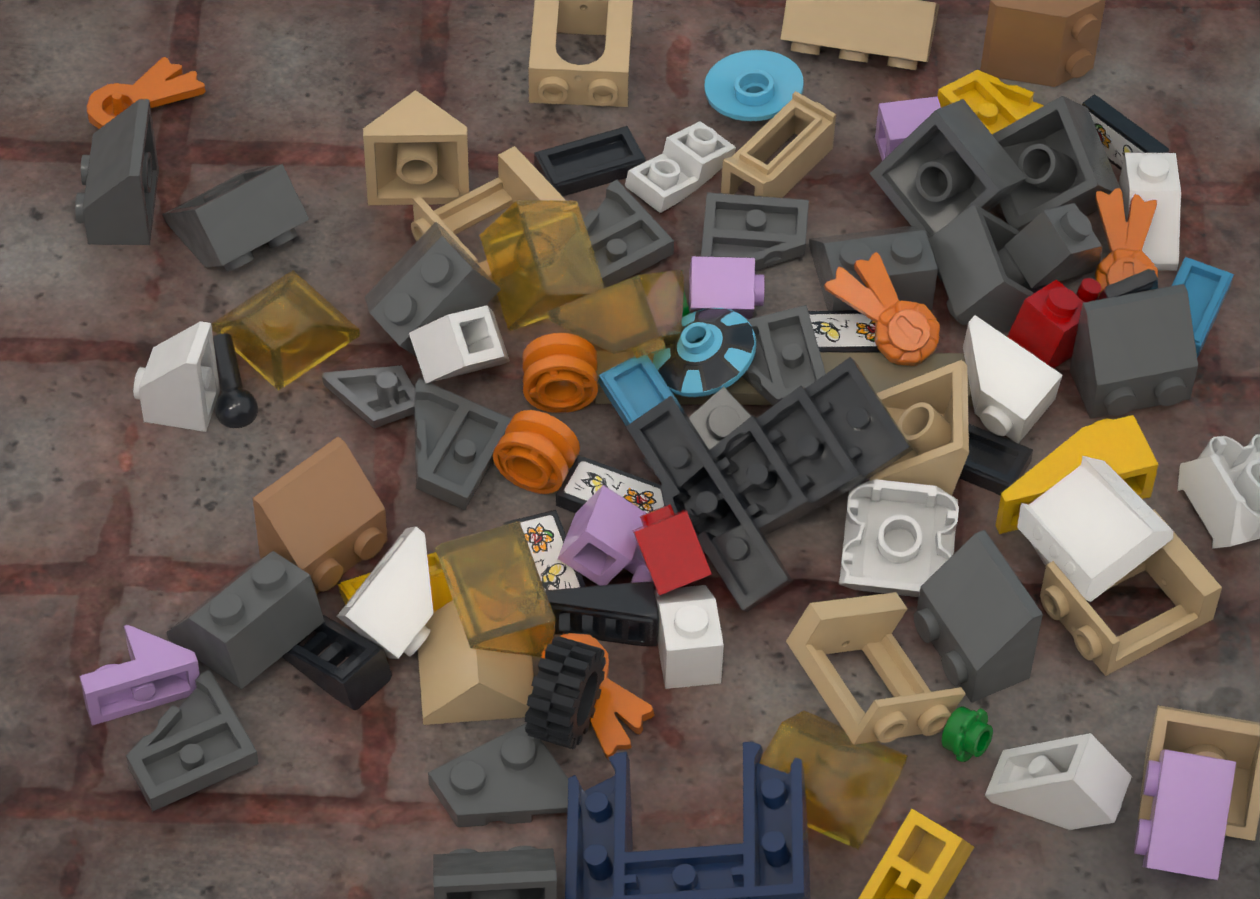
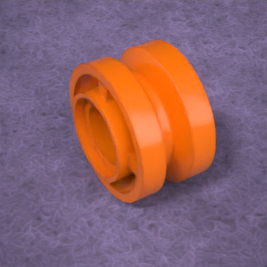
(560, 373)
(536, 451)

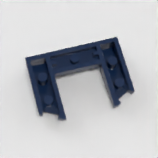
(765, 866)

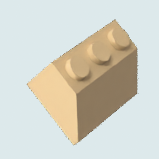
(863, 27)

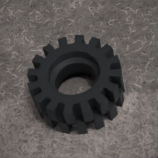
(565, 692)

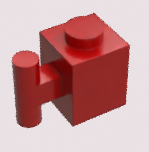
(1051, 319)
(670, 549)

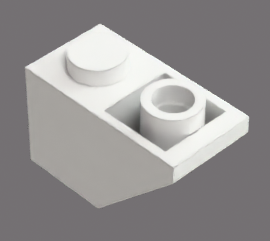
(459, 344)

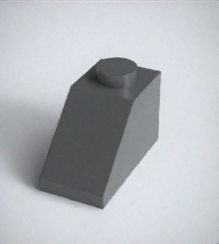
(1055, 246)

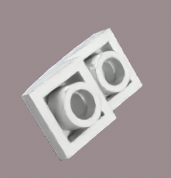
(682, 168)

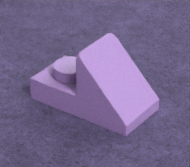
(153, 677)

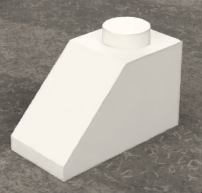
(1156, 178)
(180, 380)
(1006, 381)
(395, 598)
(689, 637)
(1061, 782)

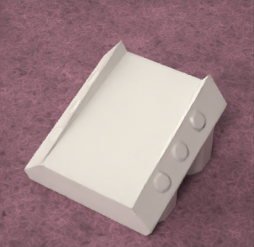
(1225, 489)
(1093, 527)
(896, 536)

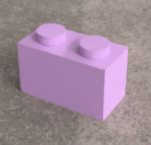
(1186, 814)

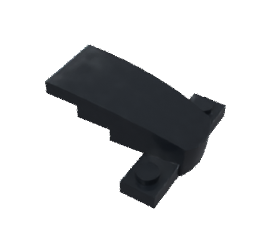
(769, 470)

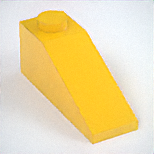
(1113, 441)
(918, 862)

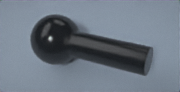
(235, 405)

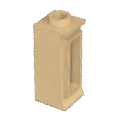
(814, 141)

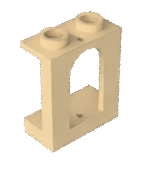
(591, 84)
(516, 181)
(1177, 574)
(868, 626)

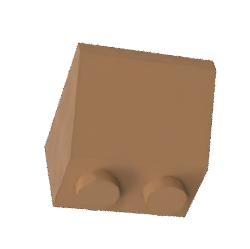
(1041, 39)
(322, 516)

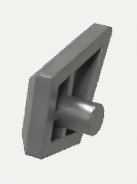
(374, 393)

